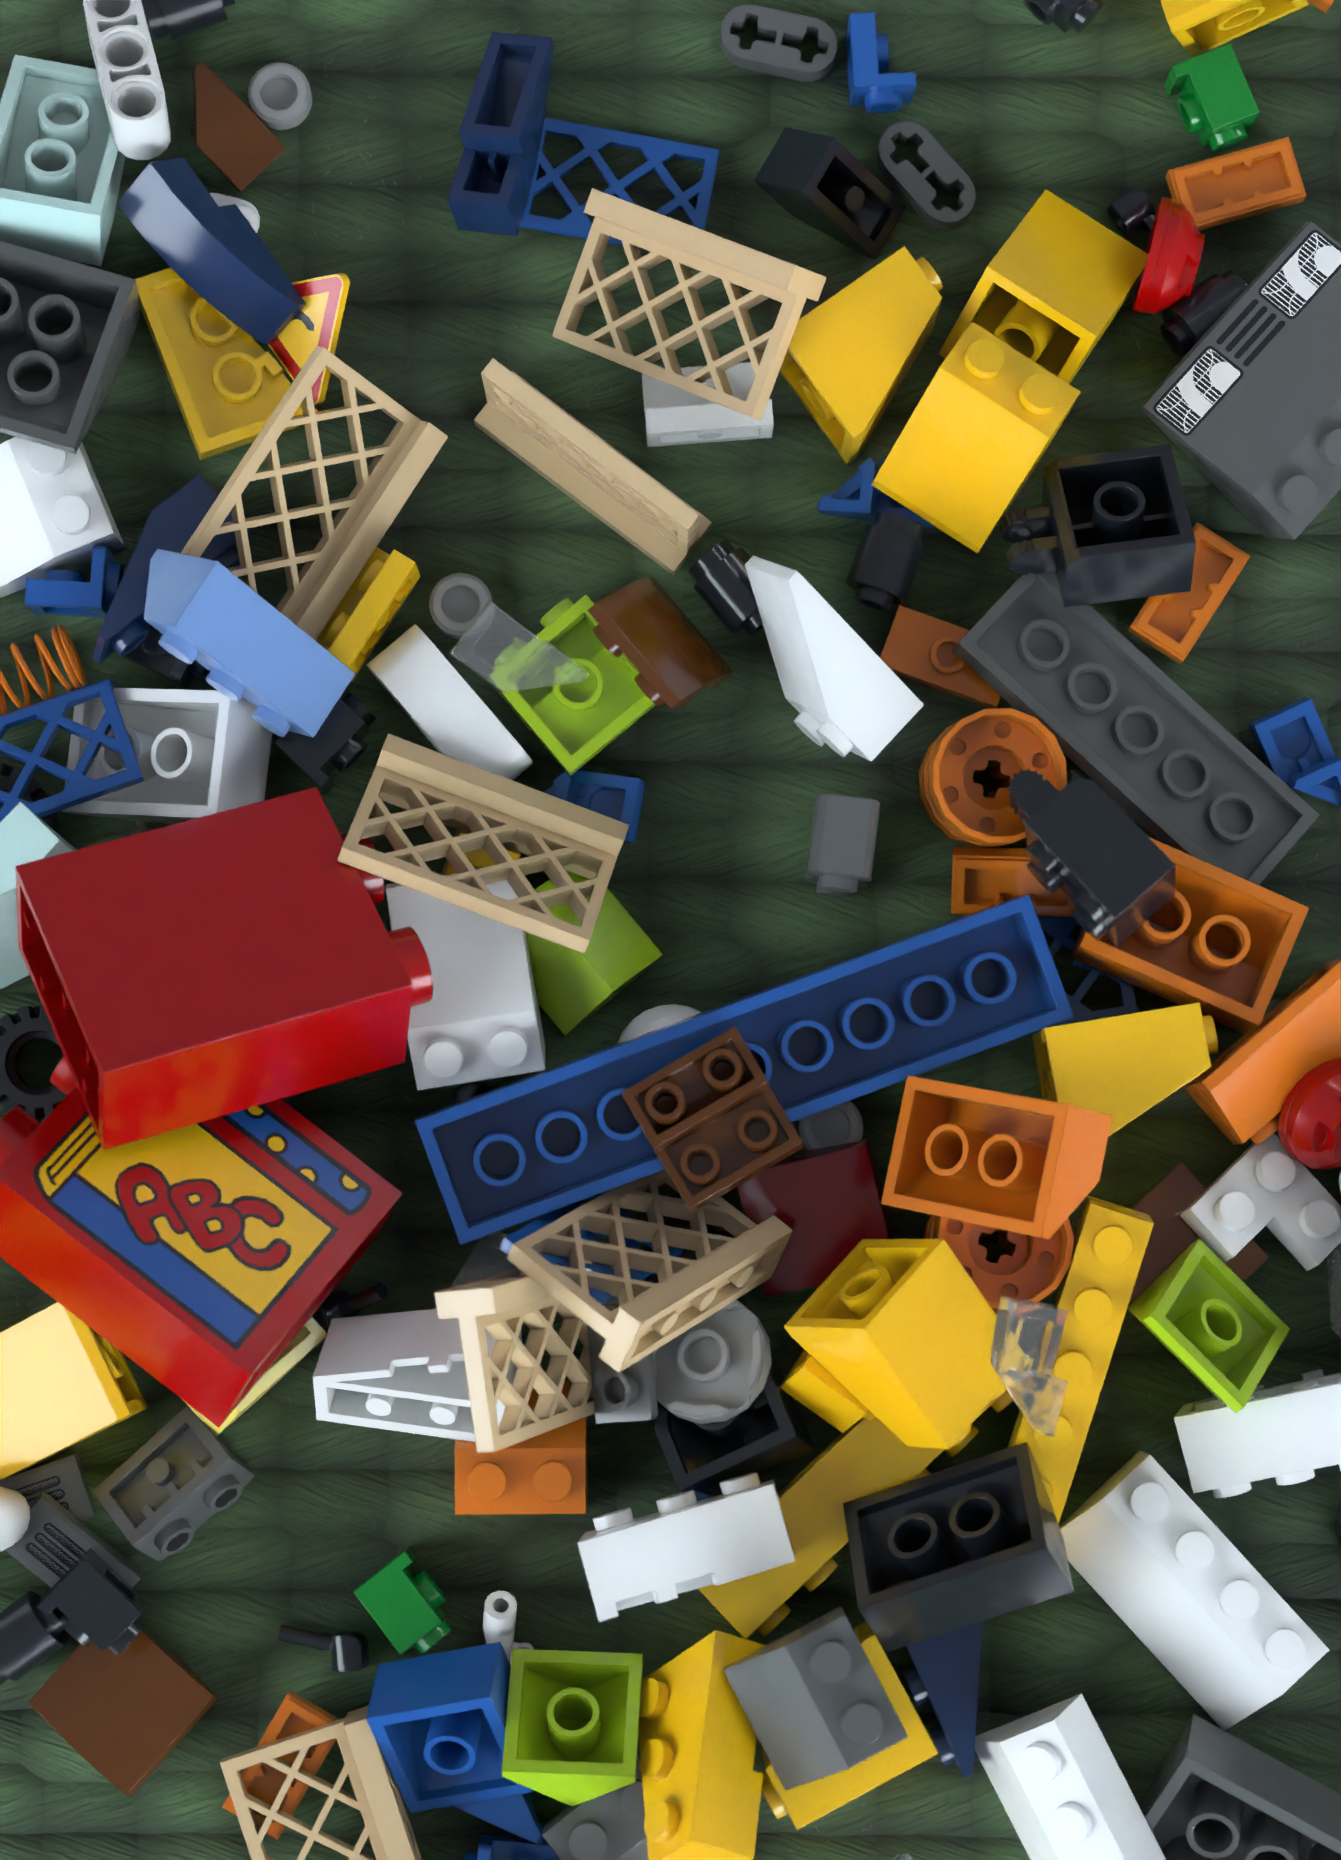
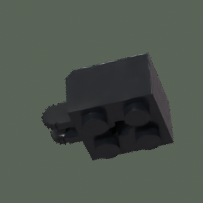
(1107, 527)
(1092, 854)

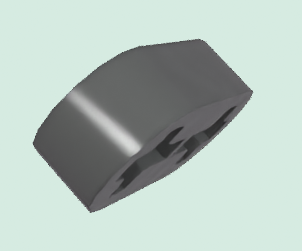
(781, 28)
(915, 185)

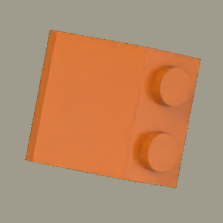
(528, 1477)

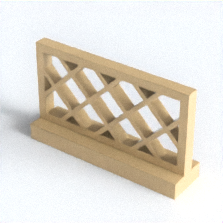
(715, 259)
(589, 469)
(362, 516)
(495, 816)
(686, 1287)
(501, 1306)
(371, 1779)

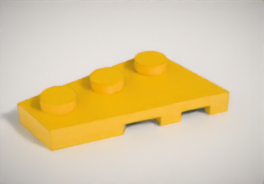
(213, 365)

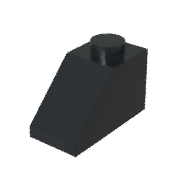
(830, 190)

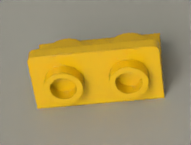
(369, 607)

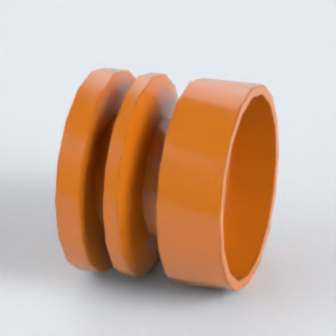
(994, 738)
(1026, 1271)

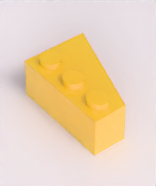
(699, 1756)

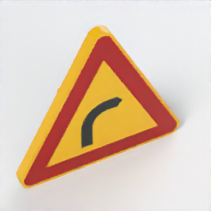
(313, 326)

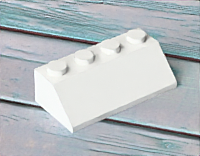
(1188, 1592)
(1065, 1787)

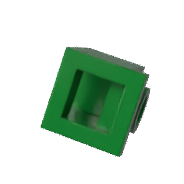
(1213, 98)
(405, 1604)

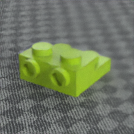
(587, 715)

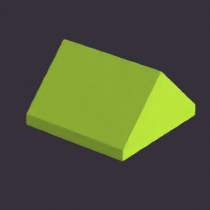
(578, 984)
(1212, 1324)
(572, 1722)

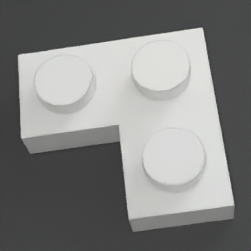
(1269, 1191)

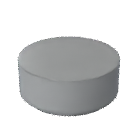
(280, 96)
(457, 603)
(831, 1126)

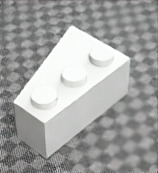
(685, 1545)

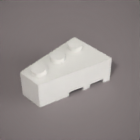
(398, 1374)
(1277, 1434)

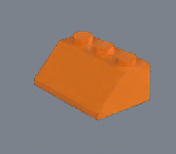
(1208, 944)
(1262, 1067)
(993, 1157)

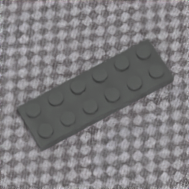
(1135, 730)

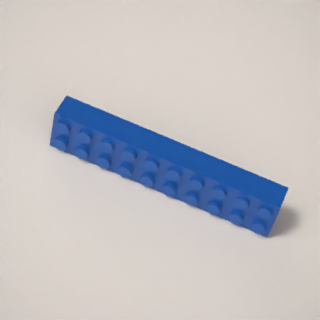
(812, 1036)

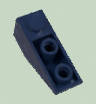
(166, 529)
(948, 1676)

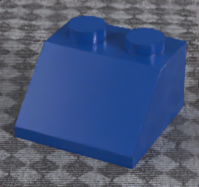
(444, 1725)

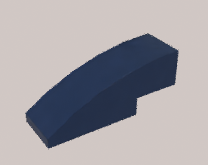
(502, 134)
(211, 248)

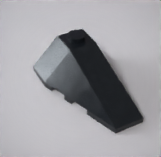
(750, 1442)

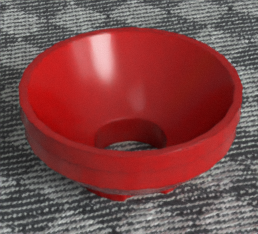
(1172, 260)
(1312, 1118)

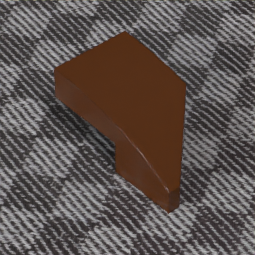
(229, 131)

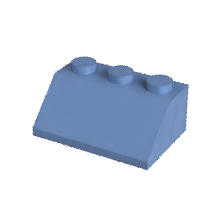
(242, 643)

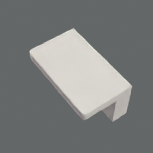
(685, 418)

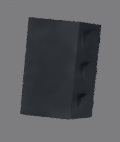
(955, 1548)

